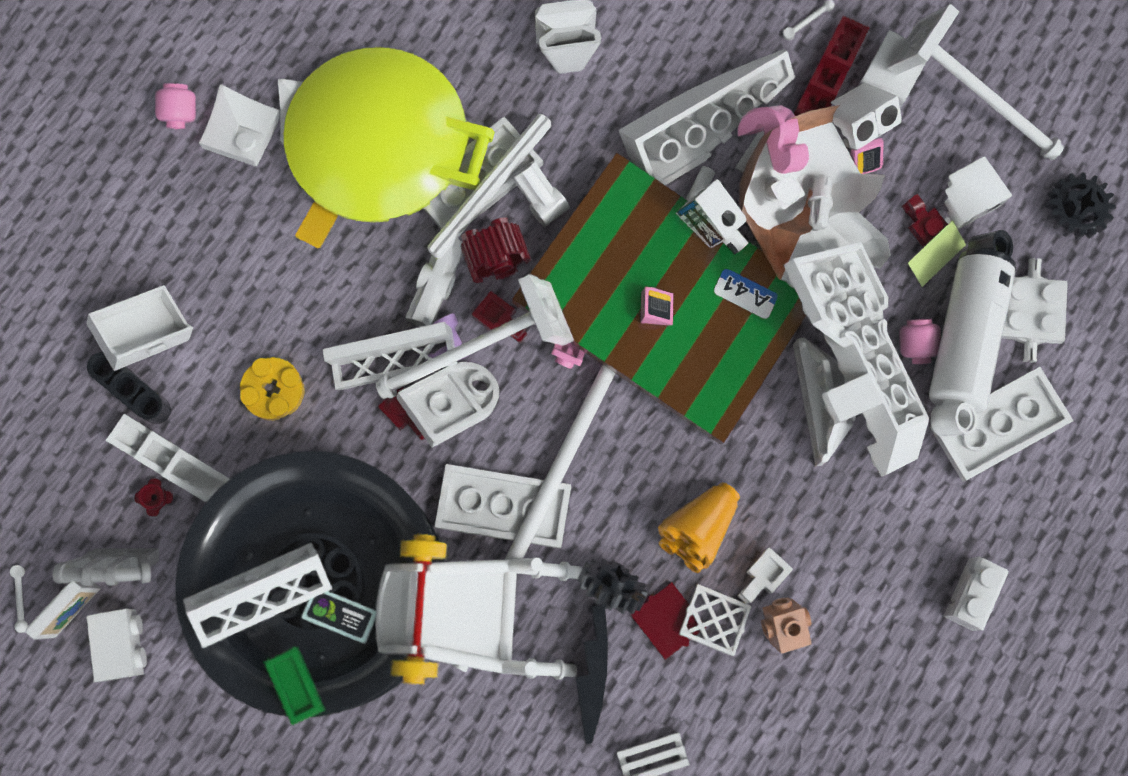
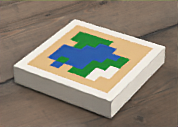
(61, 610)

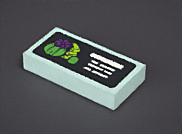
(340, 616)

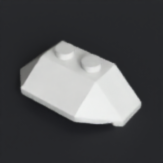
(817, 375)

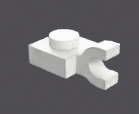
(767, 573)

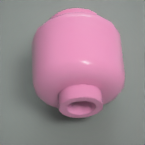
(175, 105)
(920, 340)

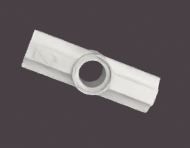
(434, 286)

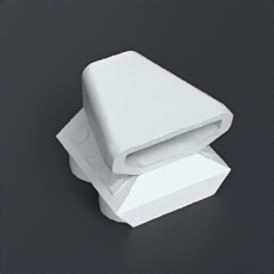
(567, 34)

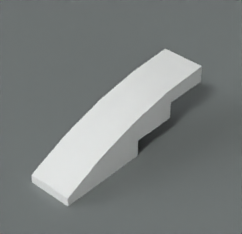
(166, 458)

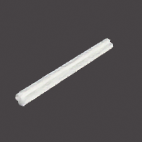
(489, 186)

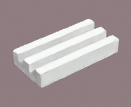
(679, 749)

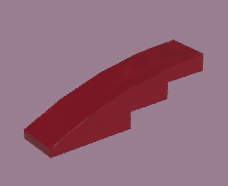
(833, 66)

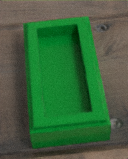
(294, 686)

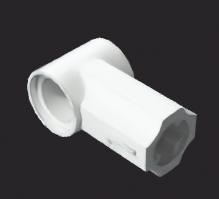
(544, 200)

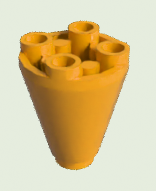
(700, 526)

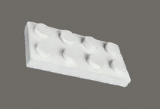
(450, 200)
(1012, 421)
(497, 505)

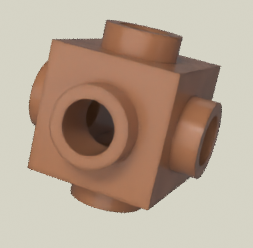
(786, 625)

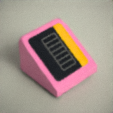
(869, 157)
(656, 306)

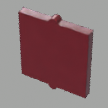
(662, 620)

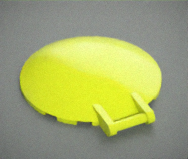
(379, 135)

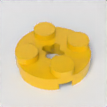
(263, 372)

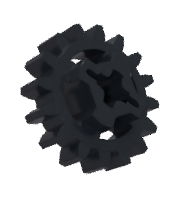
(1066, 206)
(612, 586)

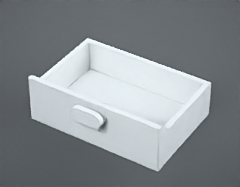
(138, 327)

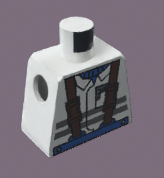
(715, 217)

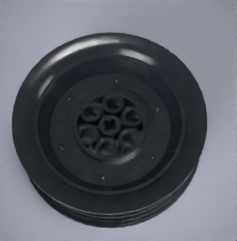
(274, 511)

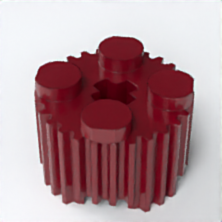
(494, 250)

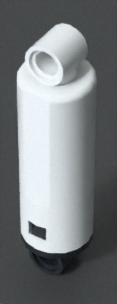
(972, 334)

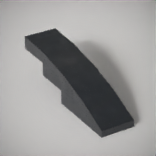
(592, 686)

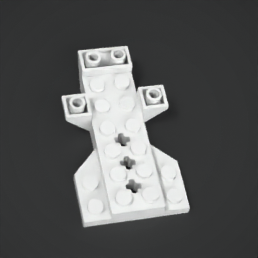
(847, 305)

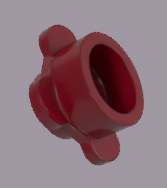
(144, 496)

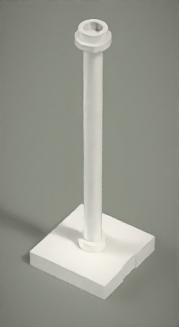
(924, 42)
(543, 311)

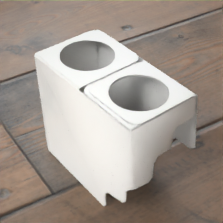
(882, 78)
(865, 114)
(974, 191)

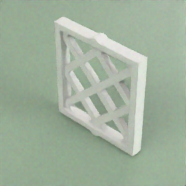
(691, 610)

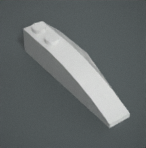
(692, 124)

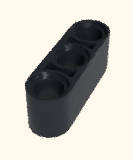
(136, 401)

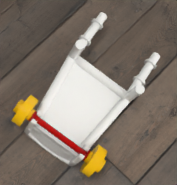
(457, 612)

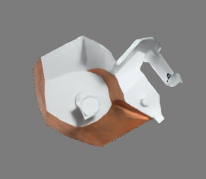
(779, 207)

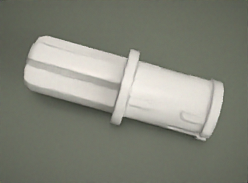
(820, 202)

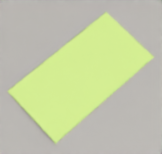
(937, 253)

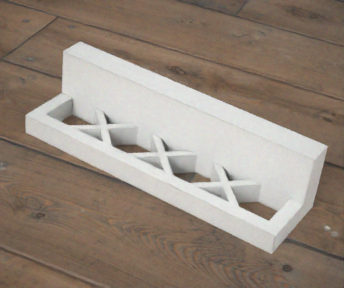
(384, 346)
(251, 584)

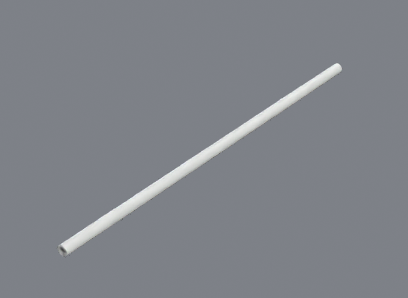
(574, 436)

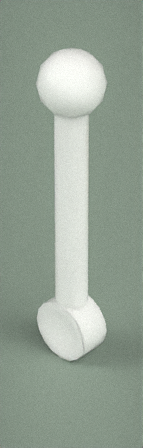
(789, 32)
(18, 572)

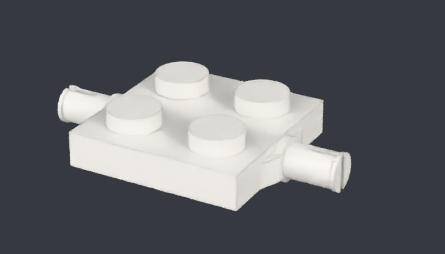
(1036, 311)

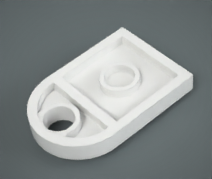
(449, 402)

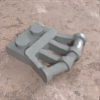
(108, 566)

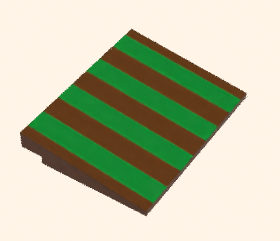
(633, 239)

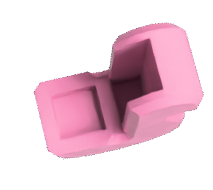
(782, 147)

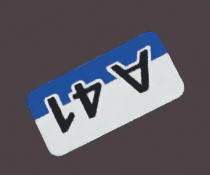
(745, 293)

